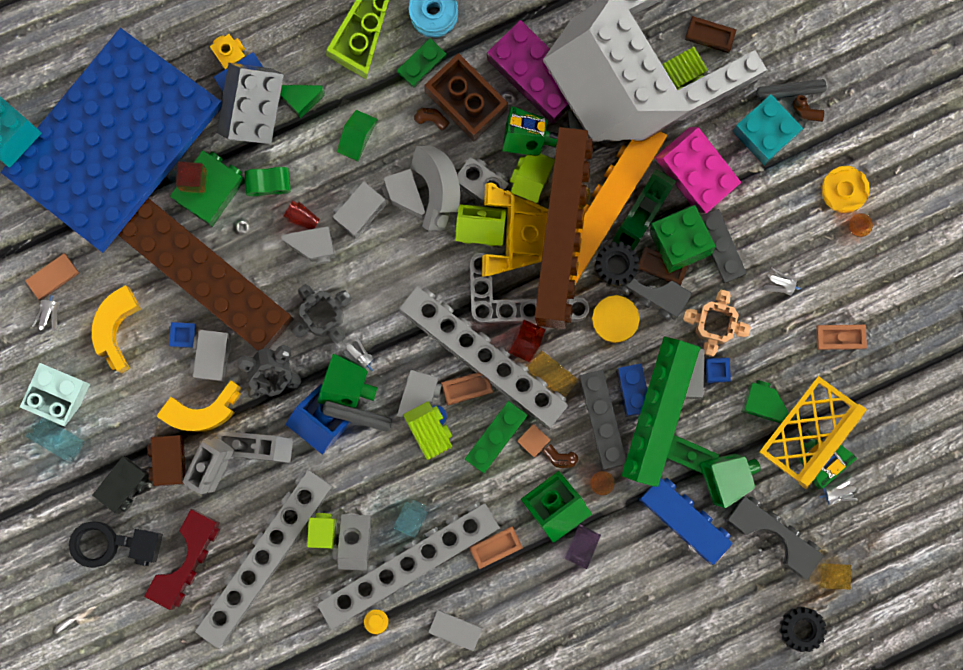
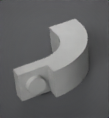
(442, 185)

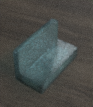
(56, 439)

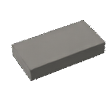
(455, 630)

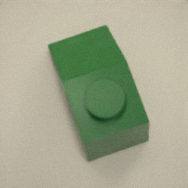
(764, 402)

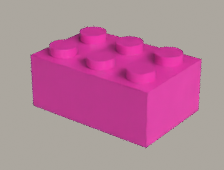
(698, 169)

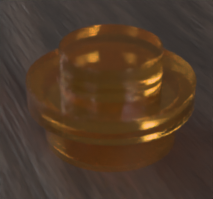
(860, 225)
(602, 483)

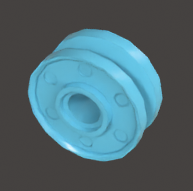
(437, 24)

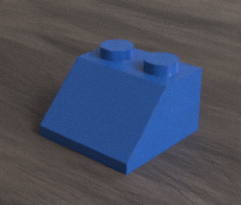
(313, 425)

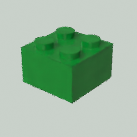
(682, 239)

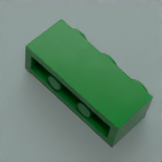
(496, 437)

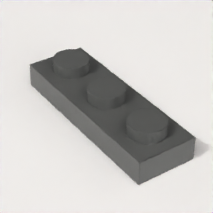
(725, 253)

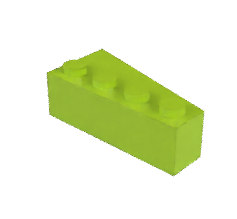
(358, 36)

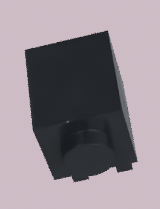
(143, 546)

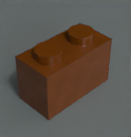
(167, 460)

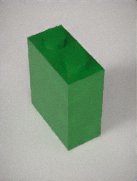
(220, 188)

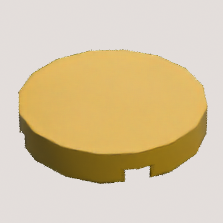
(845, 189)
(615, 319)

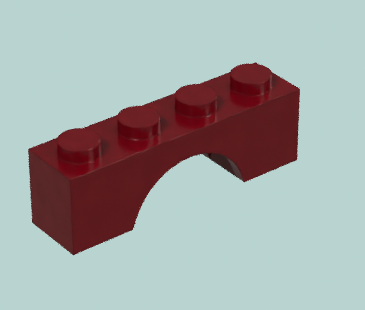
(198, 532)

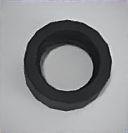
(75, 541)

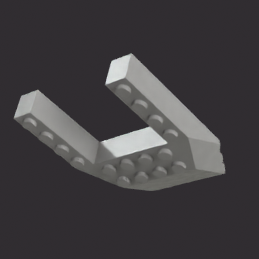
(619, 81)

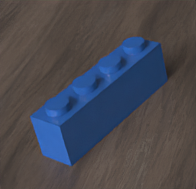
(686, 521)

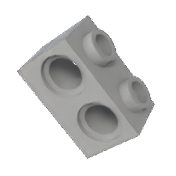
(477, 187)

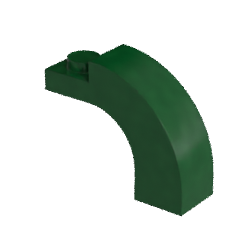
(644, 209)

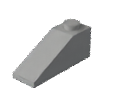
(258, 446)

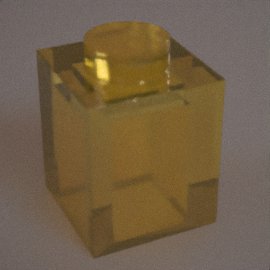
(835, 576)

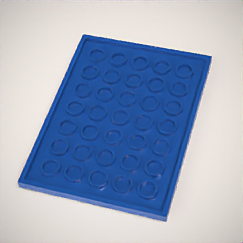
(113, 139)

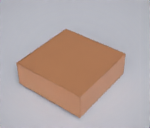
(533, 440)

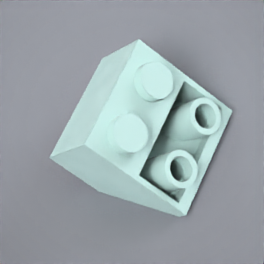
(54, 394)

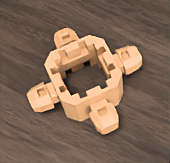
(740, 329)

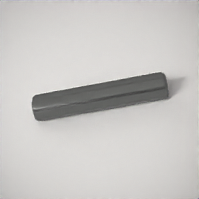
(792, 89)
(356, 416)

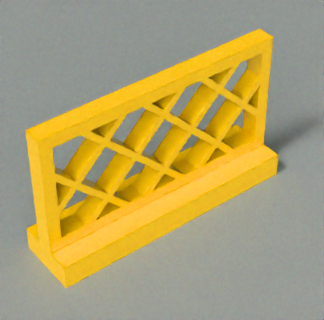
(831, 443)

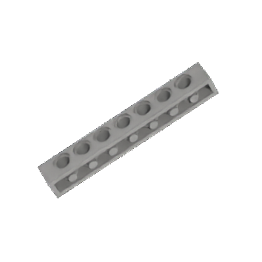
(424, 298)
(337, 615)
(207, 625)

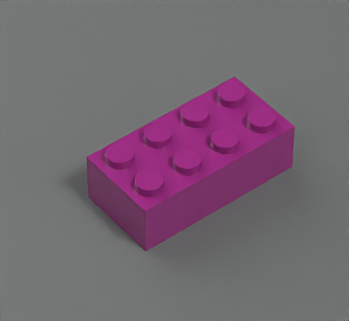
(520, 61)

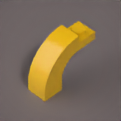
(106, 322)
(204, 419)

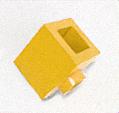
(227, 50)

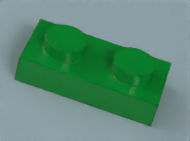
(421, 63)
(689, 454)

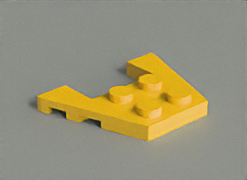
(524, 231)

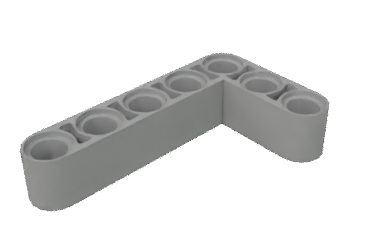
(494, 306)

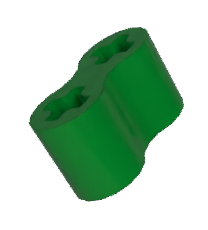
(267, 181)

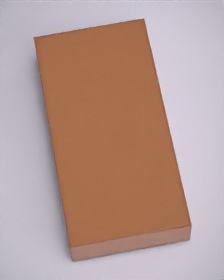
(52, 276)
(466, 388)
(495, 547)

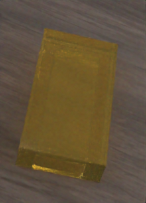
(552, 373)

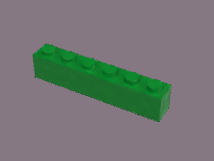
(660, 411)

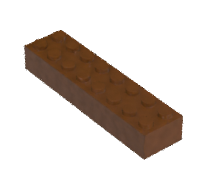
(562, 227)
(205, 276)

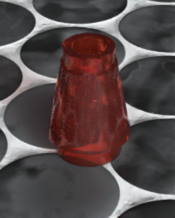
(301, 216)

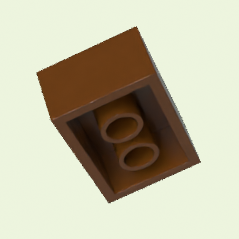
(466, 97)

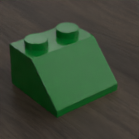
(556, 506)

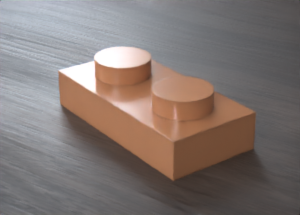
(841, 337)

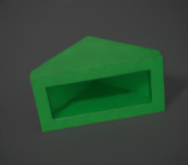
(301, 97)
(356, 135)

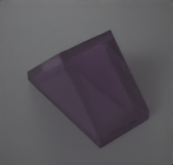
(582, 547)

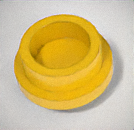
(376, 621)

